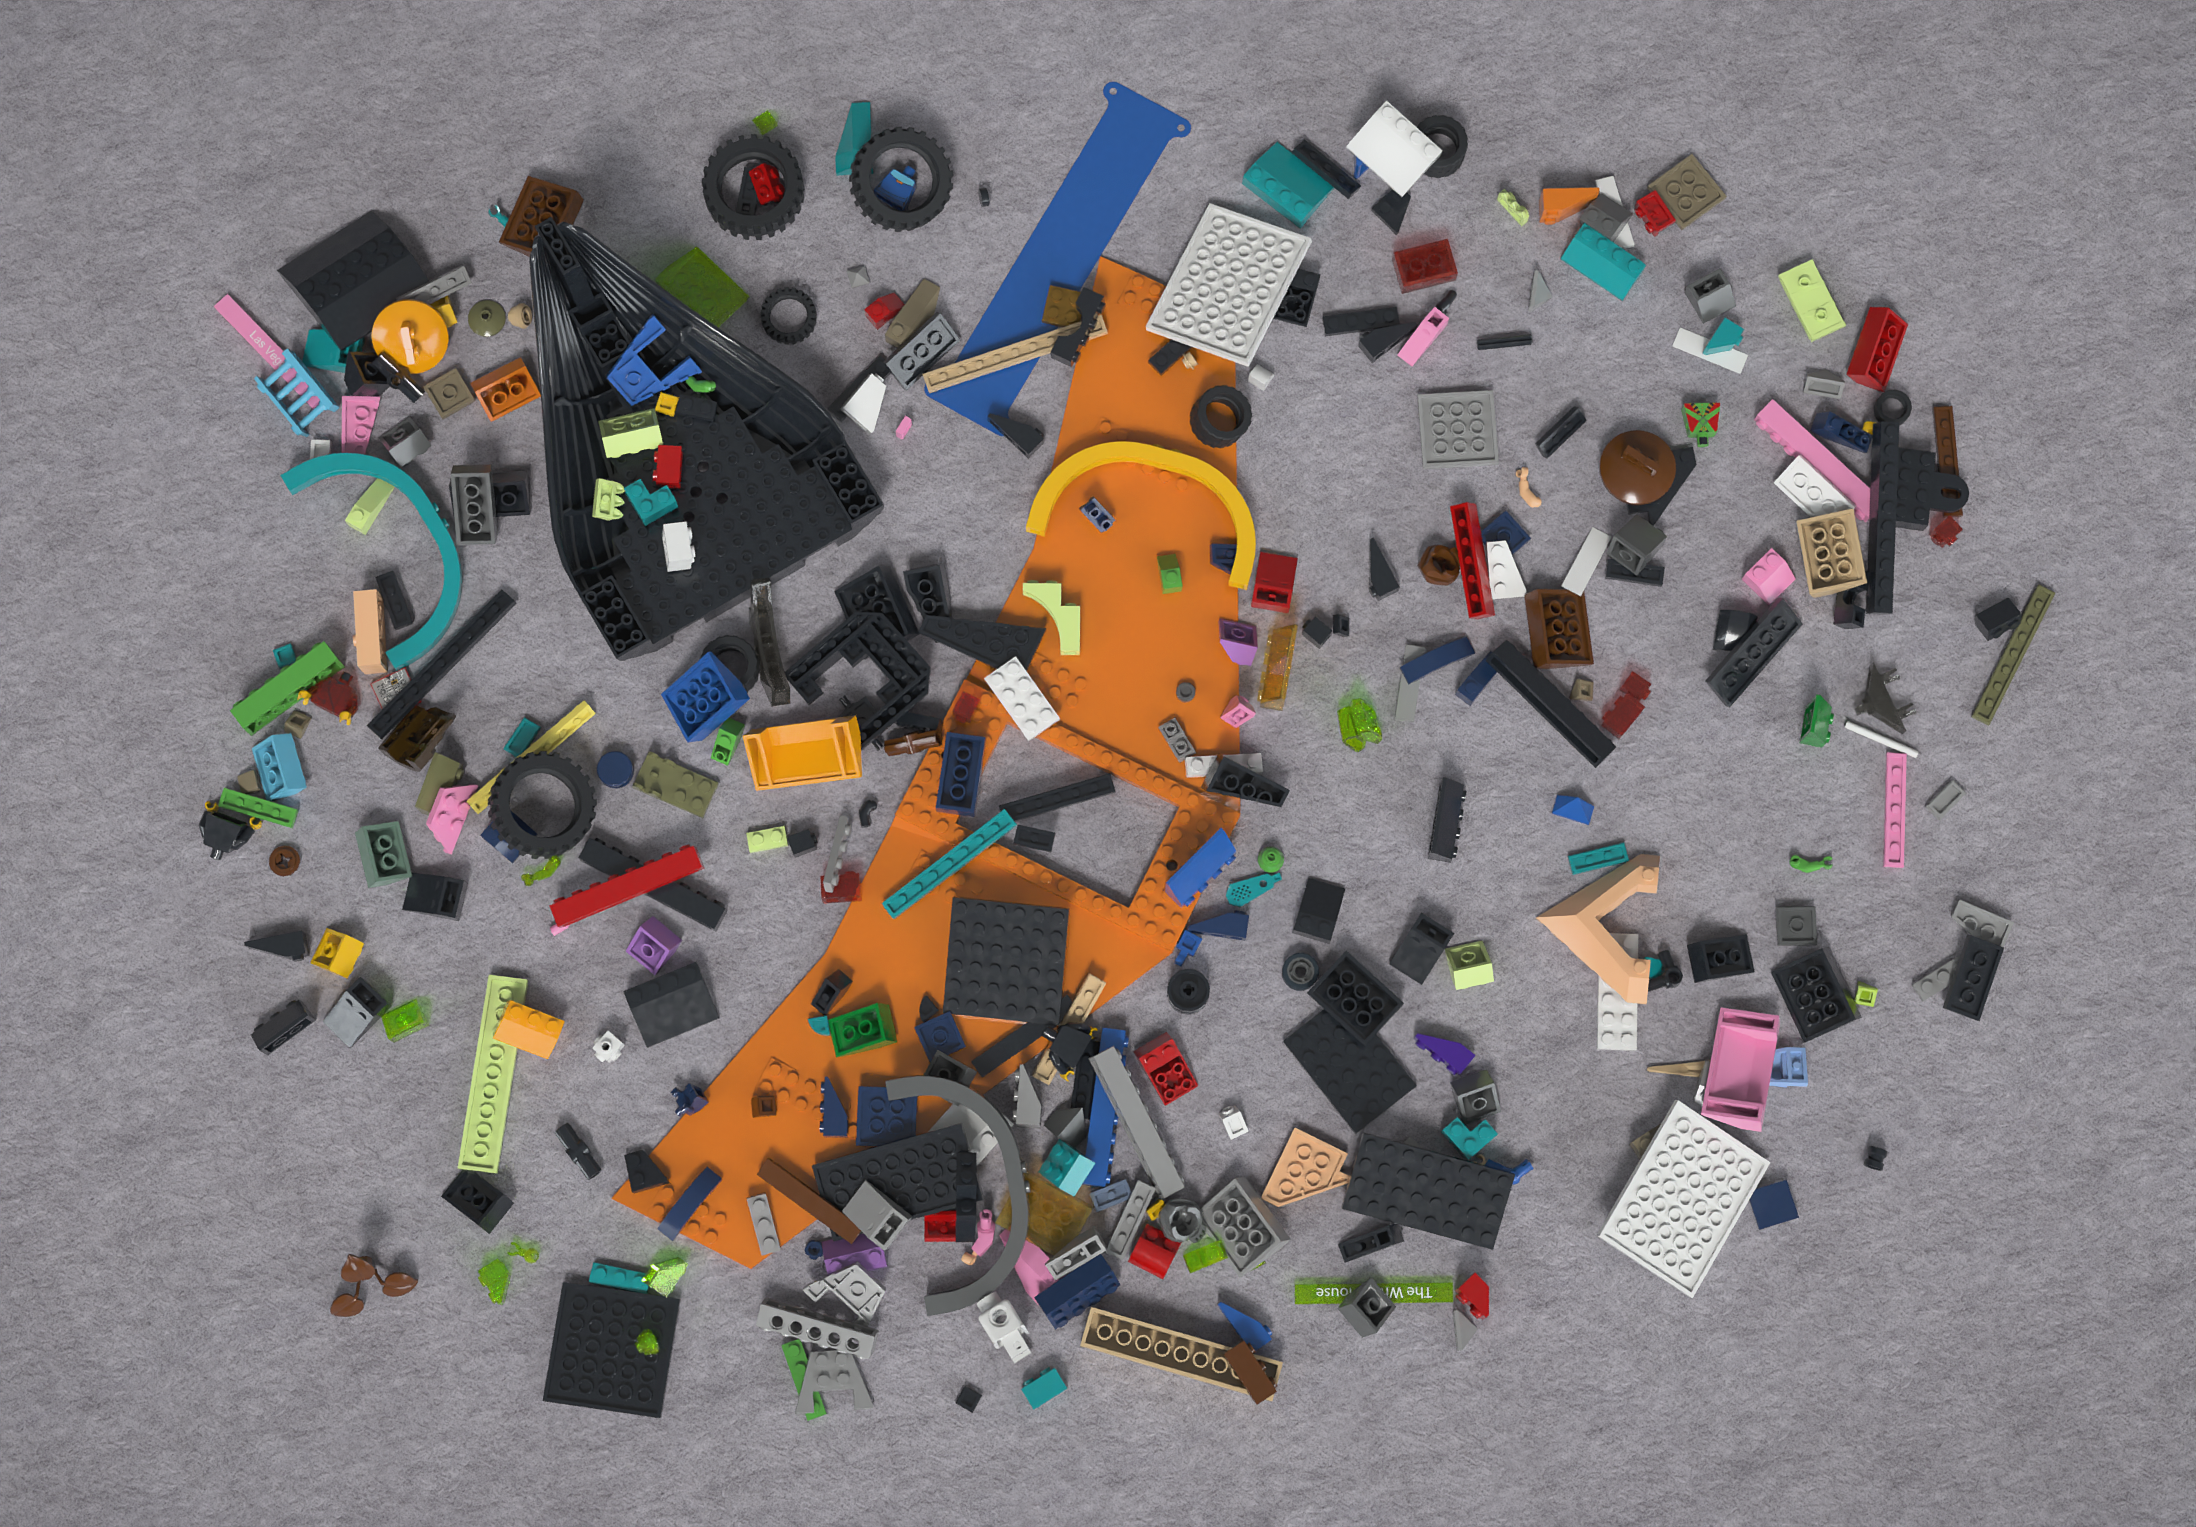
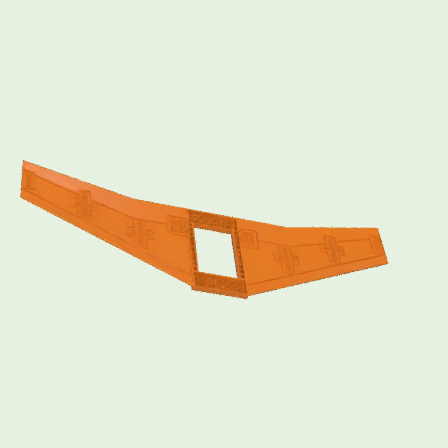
(1109, 711)

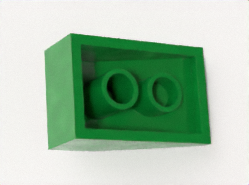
(1816, 722)
(862, 1030)

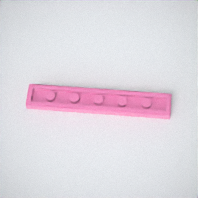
(1894, 810)

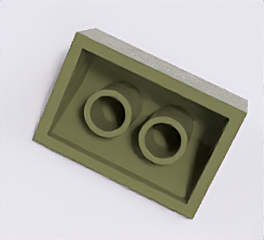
(441, 773)

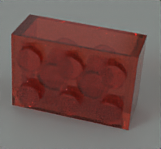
(1424, 266)

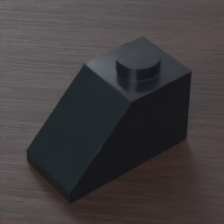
(831, 992)

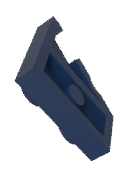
(1223, 556)

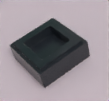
(1341, 625)
(968, 1399)

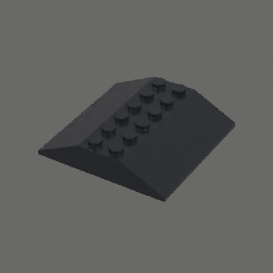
(353, 278)

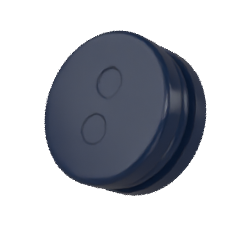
(615, 769)

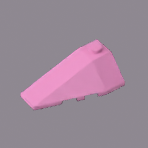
(1032, 1268)

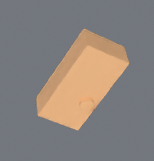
(370, 632)

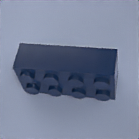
(960, 774)
(1077, 1291)

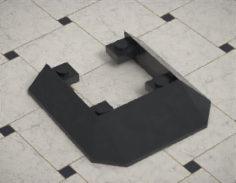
(877, 638)

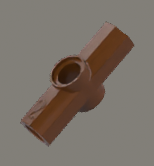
(913, 742)

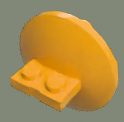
(411, 335)

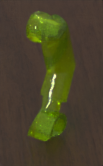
(551, 866)

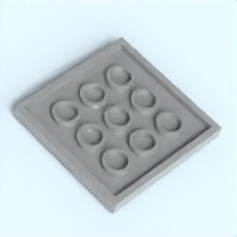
(1457, 429)

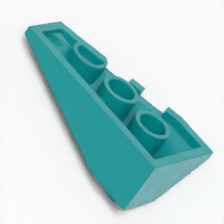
(854, 136)

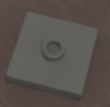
(1796, 926)

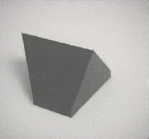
(1068, 1125)

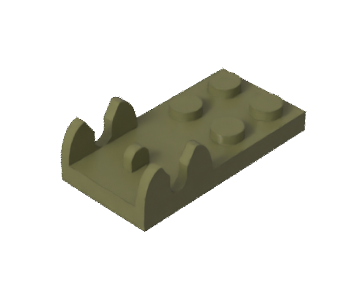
(675, 785)

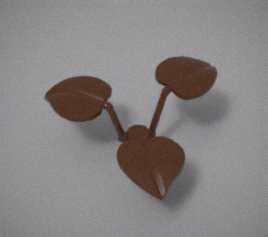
(362, 1269)

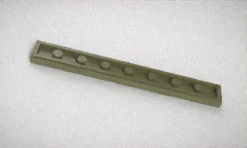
(2013, 655)

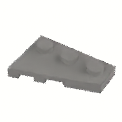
(1982, 923)

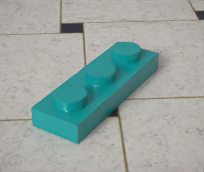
(618, 1278)

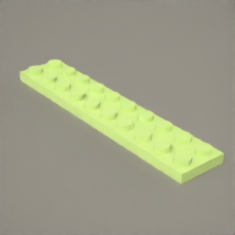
(490, 1081)

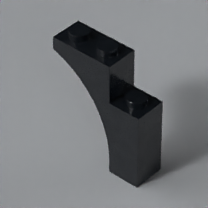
(966, 1196)

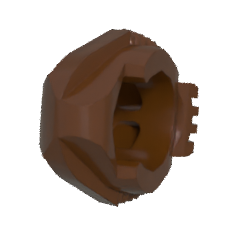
(1439, 565)

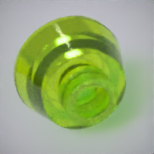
(647, 1343)

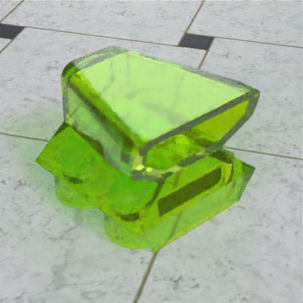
(1359, 725)

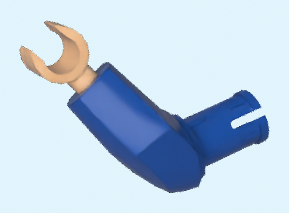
(1519, 1171)

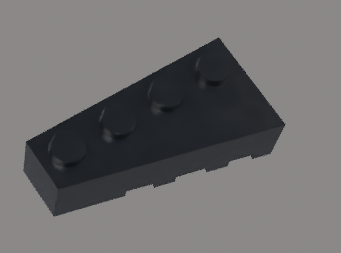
(1239, 781)

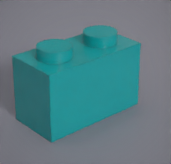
(1043, 1388)

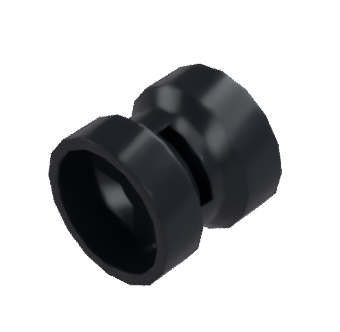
(1875, 1158)

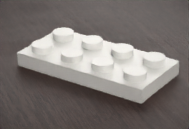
(1811, 489)
(1022, 698)

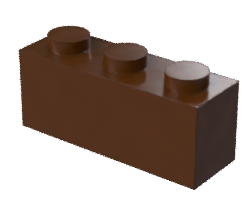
(1251, 1372)

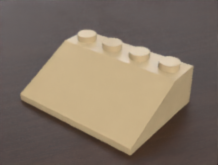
(1831, 553)

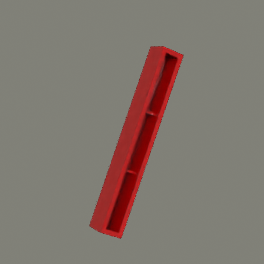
(627, 886)

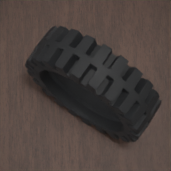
(784, 294)

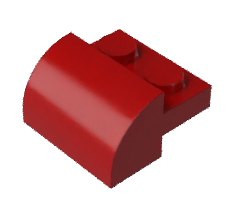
(1154, 1252)

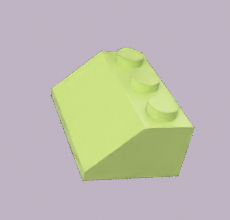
(630, 433)

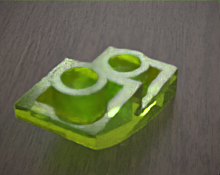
(1205, 1256)

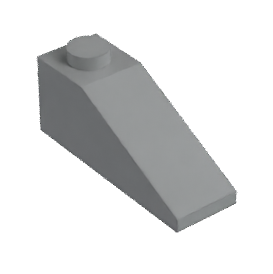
(1076, 1253)

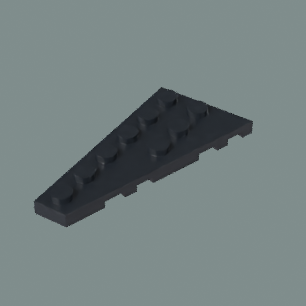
(985, 641)

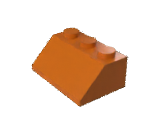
(505, 389)

